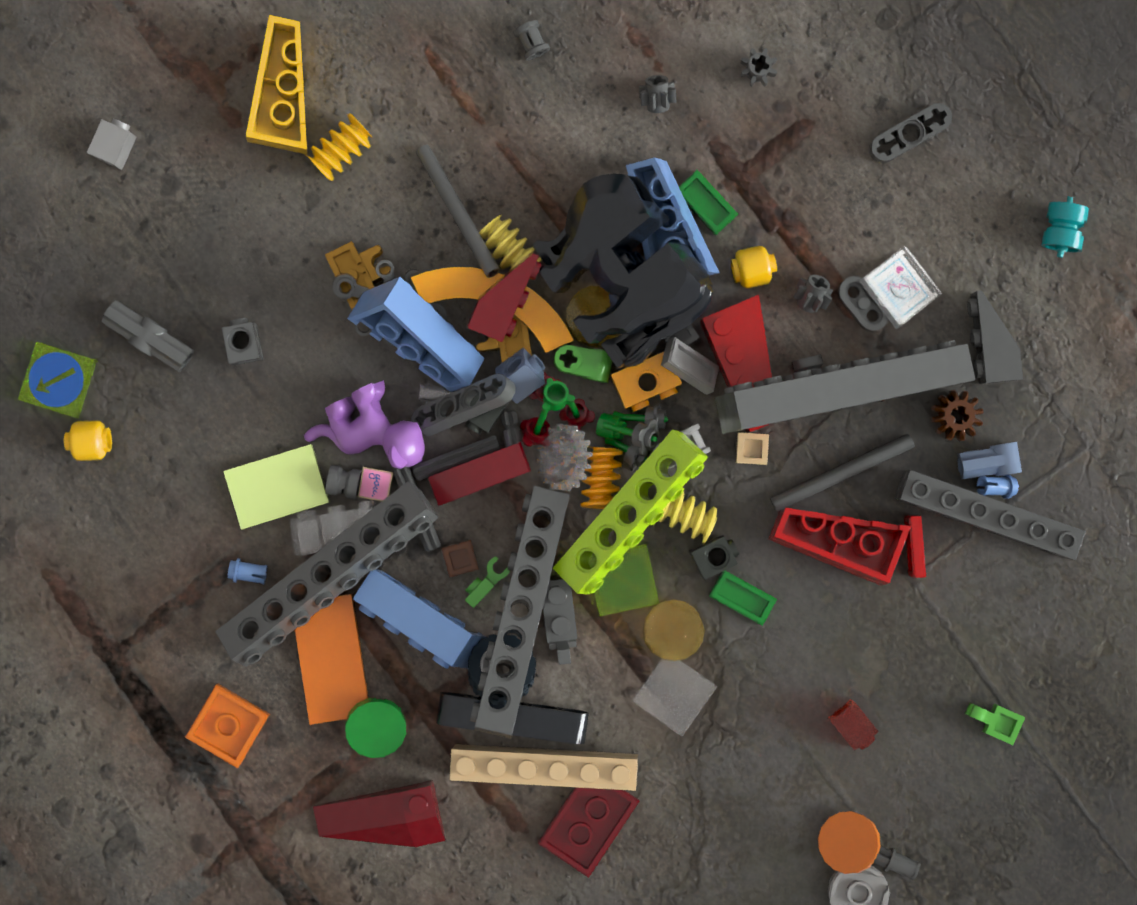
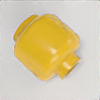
(753, 267)
(88, 440)

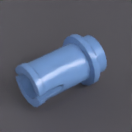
(1004, 486)
(247, 572)

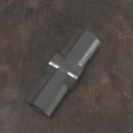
(147, 336)

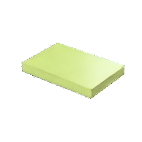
(276, 486)

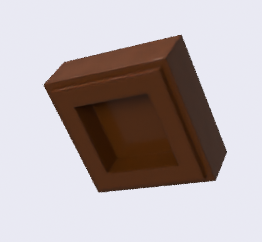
(460, 558)

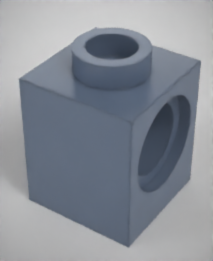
(524, 371)

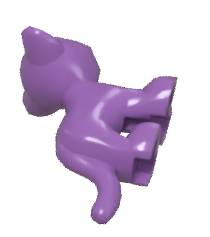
(401, 440)

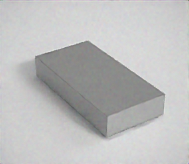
(690, 365)

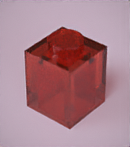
(853, 725)

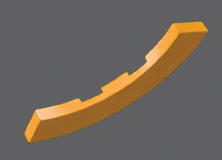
(472, 283)

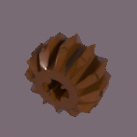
(948, 421)

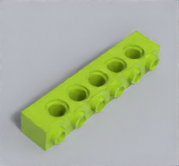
(574, 564)

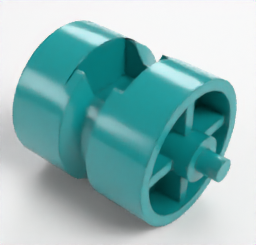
(1066, 220)

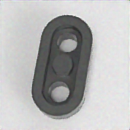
(861, 305)

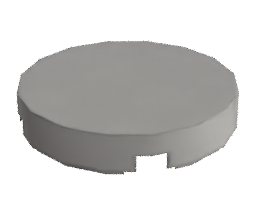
(858, 888)

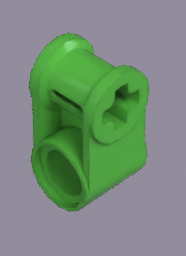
(590, 363)

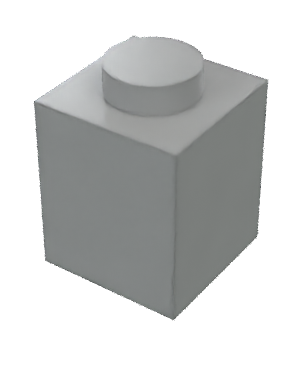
(112, 143)

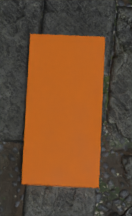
(331, 662)

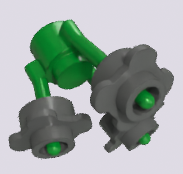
(643, 436)

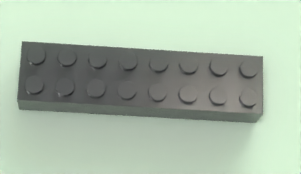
(843, 386)

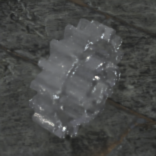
(564, 457)

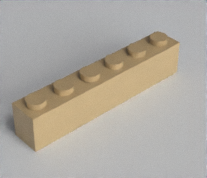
(544, 767)

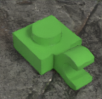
(479, 588)
(999, 722)

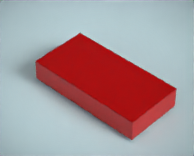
(915, 547)

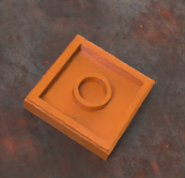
(227, 725)

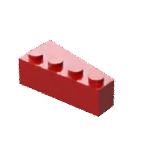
(739, 343)
(846, 543)

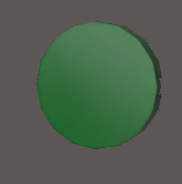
(375, 727)

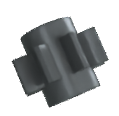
(766, 67)
(657, 93)
(813, 293)

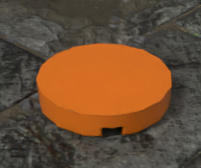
(849, 842)

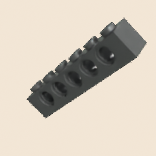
(989, 515)

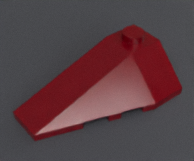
(390, 816)

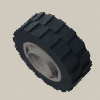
(478, 664)

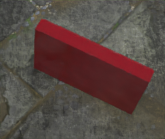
(587, 826)

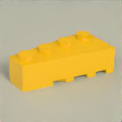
(278, 96)

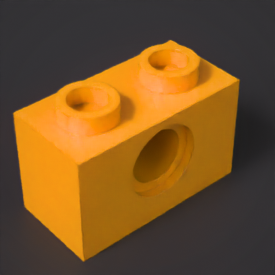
(628, 387)

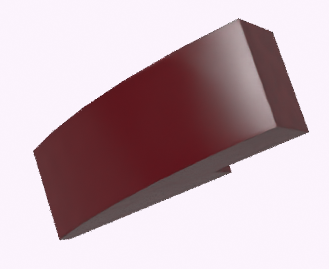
(479, 474)

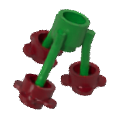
(555, 397)

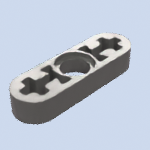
(934, 129)

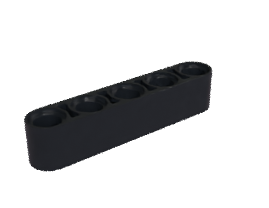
(531, 721)

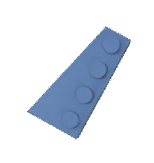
(681, 227)
(418, 332)
(416, 619)

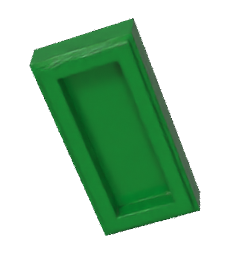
(707, 203)
(742, 597)

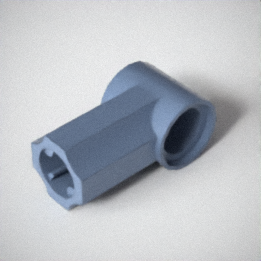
(996, 460)

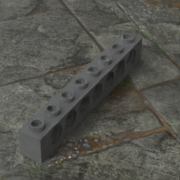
(553, 507)
(310, 576)

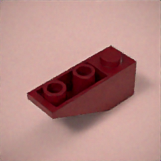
(498, 304)

